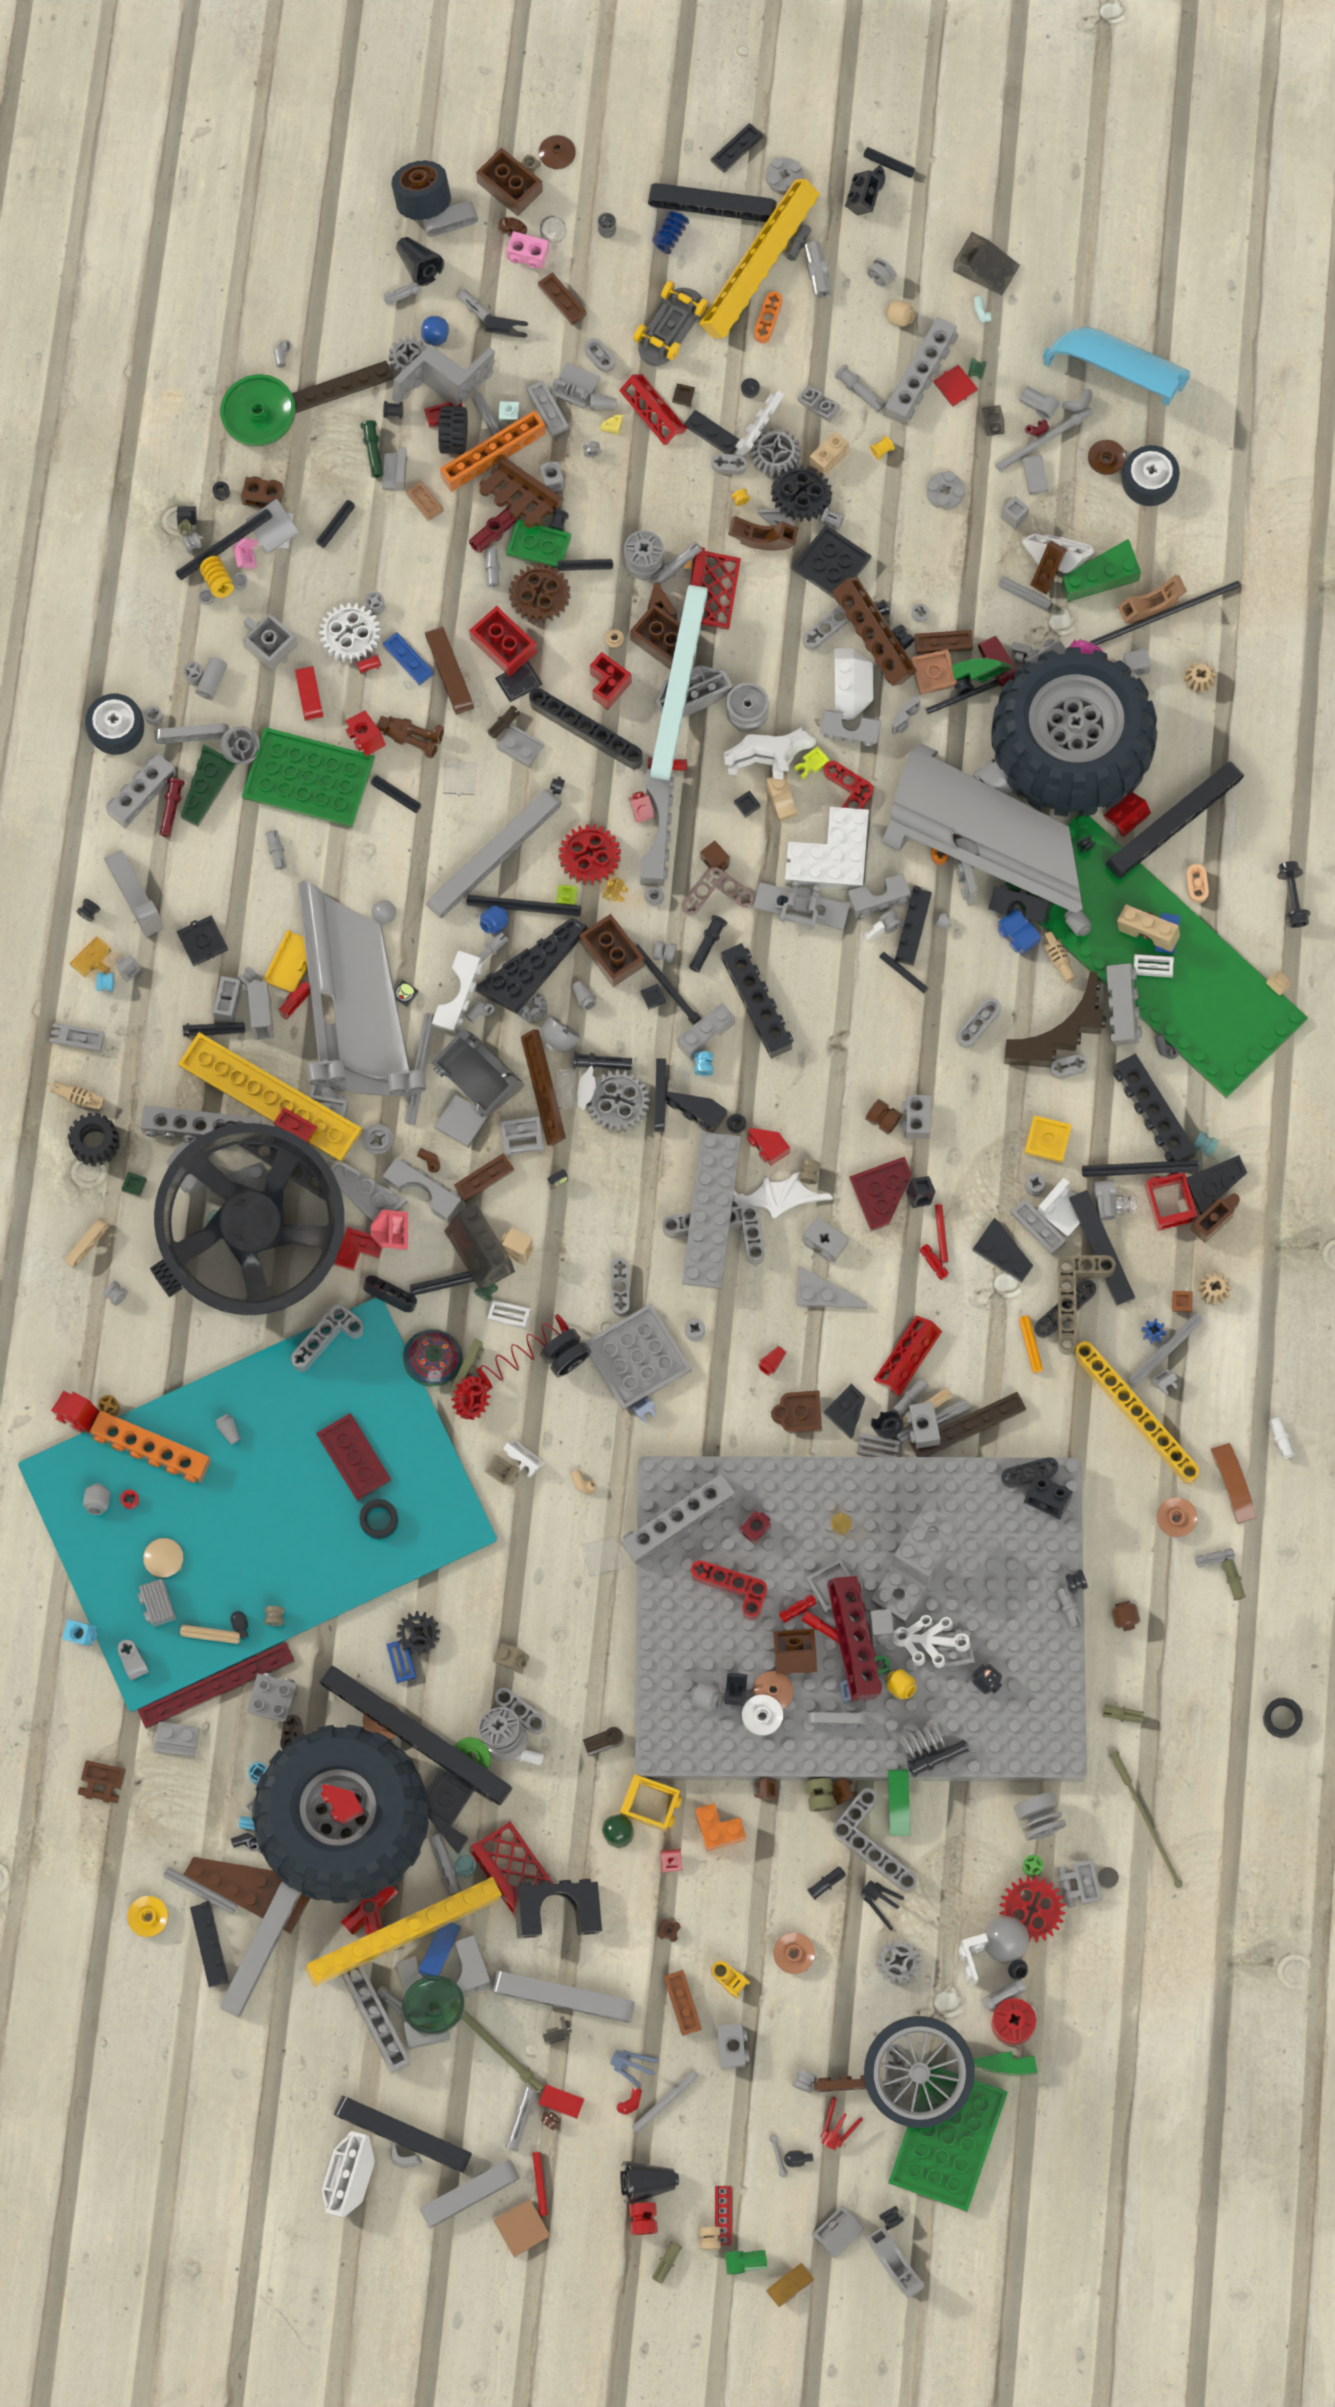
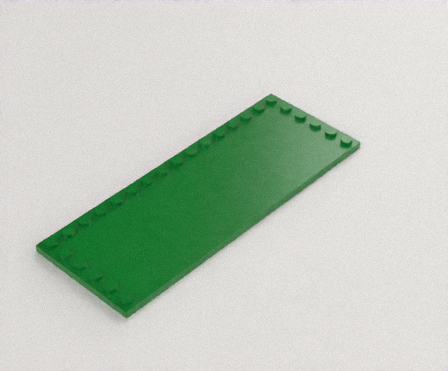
(1215, 1002)

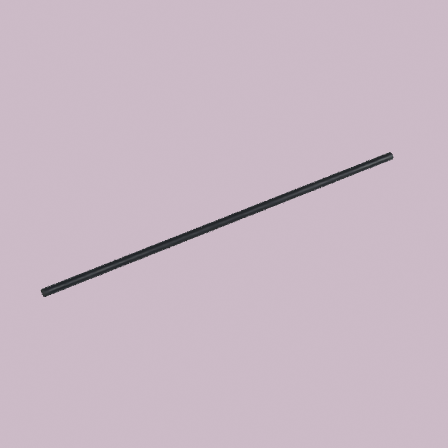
(1099, 640)

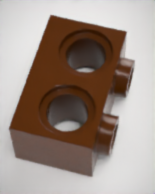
(261, 498)

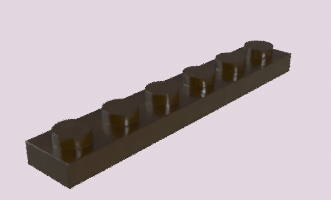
(342, 386)
(974, 1423)

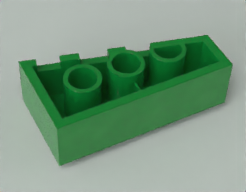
(1105, 572)

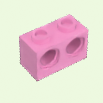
(529, 246)

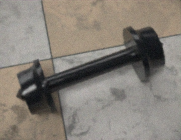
(1298, 917)

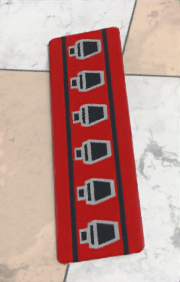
(723, 2214)

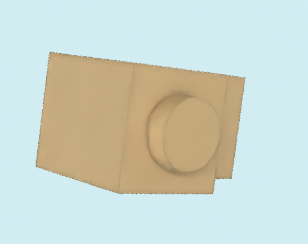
(781, 798)

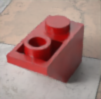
(769, 1143)
(343, 1802)

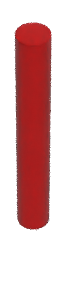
(941, 1233)
(540, 2183)

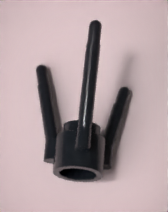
(873, 1891)

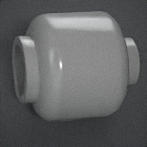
(96, 1499)
(706, 1696)

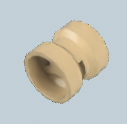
(710, 2243)

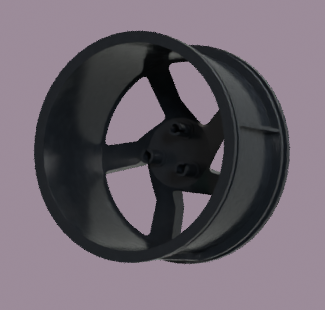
(248, 1218)

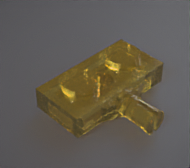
(91, 958)

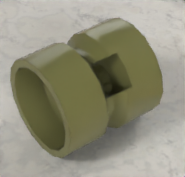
(822, 1801)

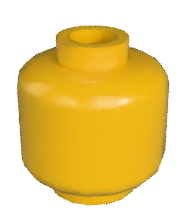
(901, 1684)

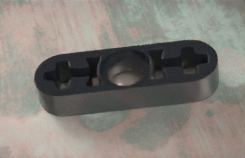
(373, 1286)
(1013, 1471)

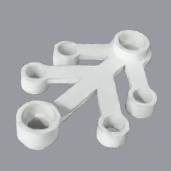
(929, 1639)

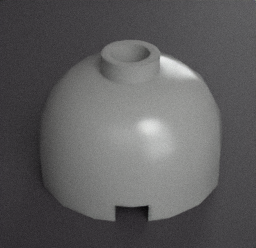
(239, 745)
(558, 1035)

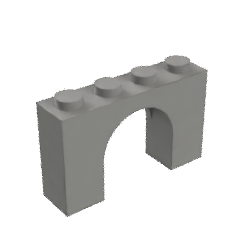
(473, 1969)

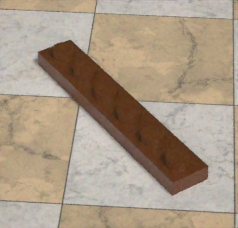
(543, 1087)

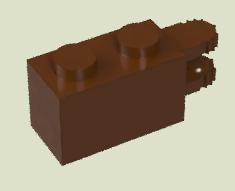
(1215, 1217)

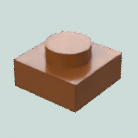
(1182, 1301)

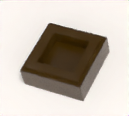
(683, 395)

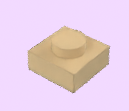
(1279, 983)

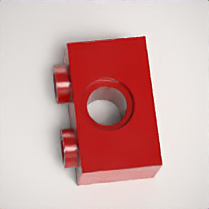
(365, 733)

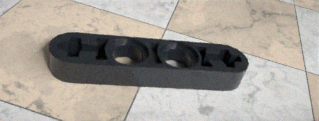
(660, 1092)
(1051, 1329)

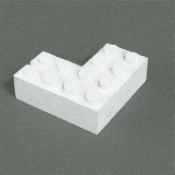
(839, 861)

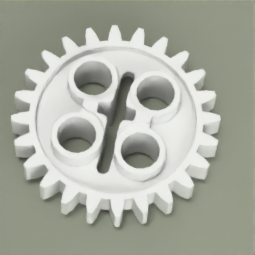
(359, 645)

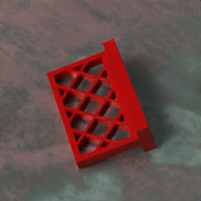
(697, 575)
(491, 1869)

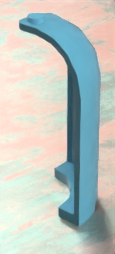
(1122, 360)

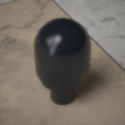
(239, 1623)
(797, 2158)

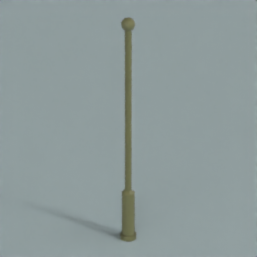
(1127, 1781)

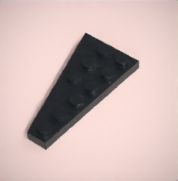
(528, 970)

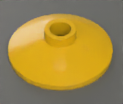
(142, 1907)

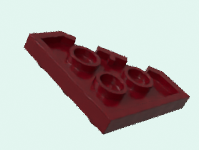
(881, 1191)

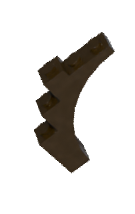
(1066, 1036)

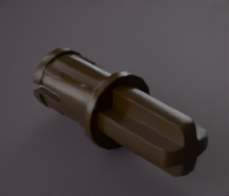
(503, 722)

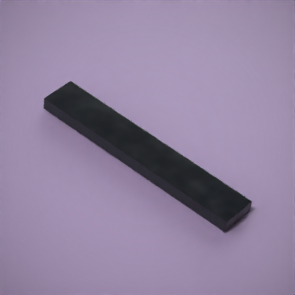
(1101, 1245)

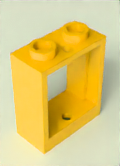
(631, 1796)

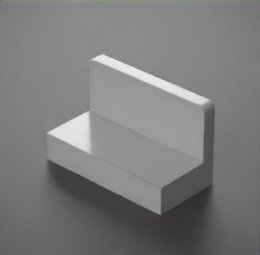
(395, 470)
(838, 2231)

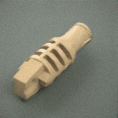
(1058, 956)
(78, 1096)

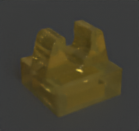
(613, 889)

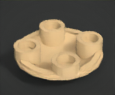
(163, 1557)

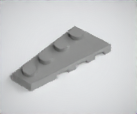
(365, 1192)

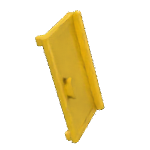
(287, 961)

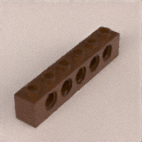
(883, 635)

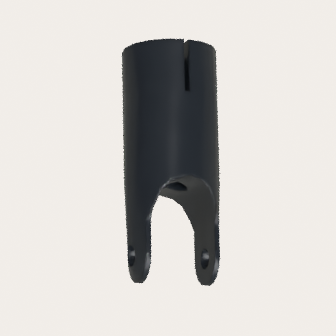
(504, 326)

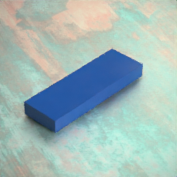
(408, 659)
(439, 1950)

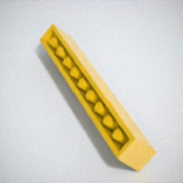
(759, 258)
(403, 1932)

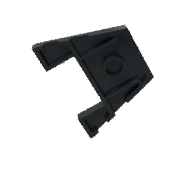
(446, 1800)

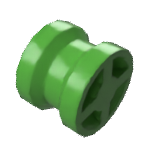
(1034, 1862)

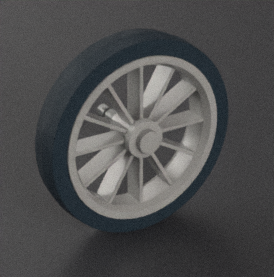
(919, 2072)

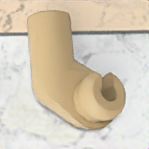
(583, 1485)

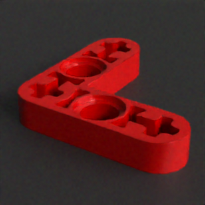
(854, 788)

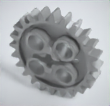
(622, 1084)

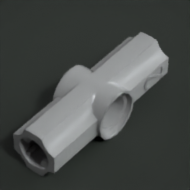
(817, 269)

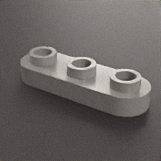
(981, 1015)

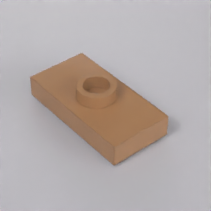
(424, 501)

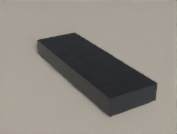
(736, 148)

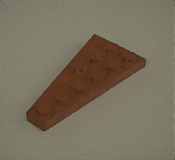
(244, 1885)

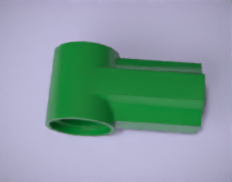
(740, 2262)

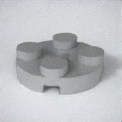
(780, 166)
(943, 500)

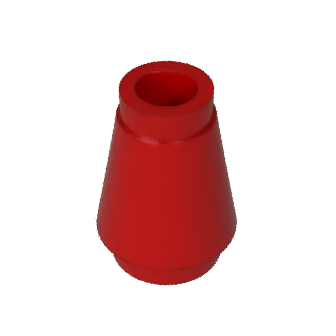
(771, 1361)

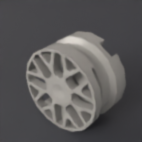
(881, 272)

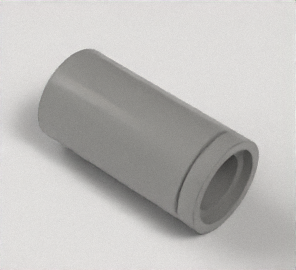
(211, 678)

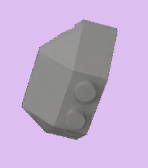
(705, 689)

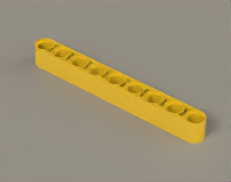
(1137, 1421)

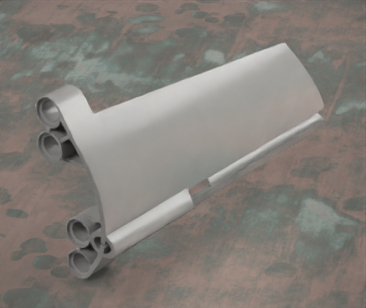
(1011, 836)
(351, 964)

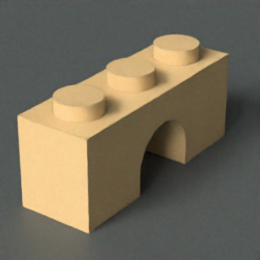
(1160, 931)

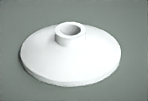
(766, 1705)

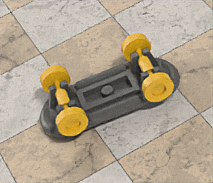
(670, 325)

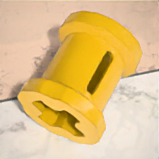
(882, 447)

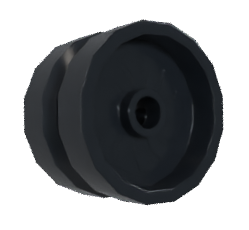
(565, 1352)

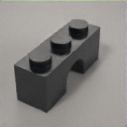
(1004, 900)

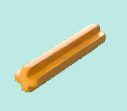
(1031, 1345)

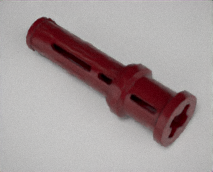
(172, 799)

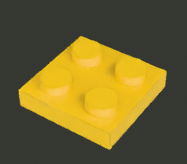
(1048, 1139)

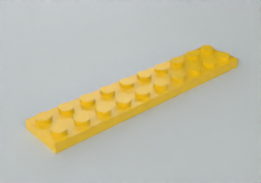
(267, 1094)

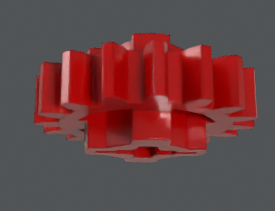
(470, 1398)

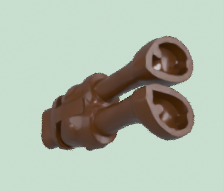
(401, 730)

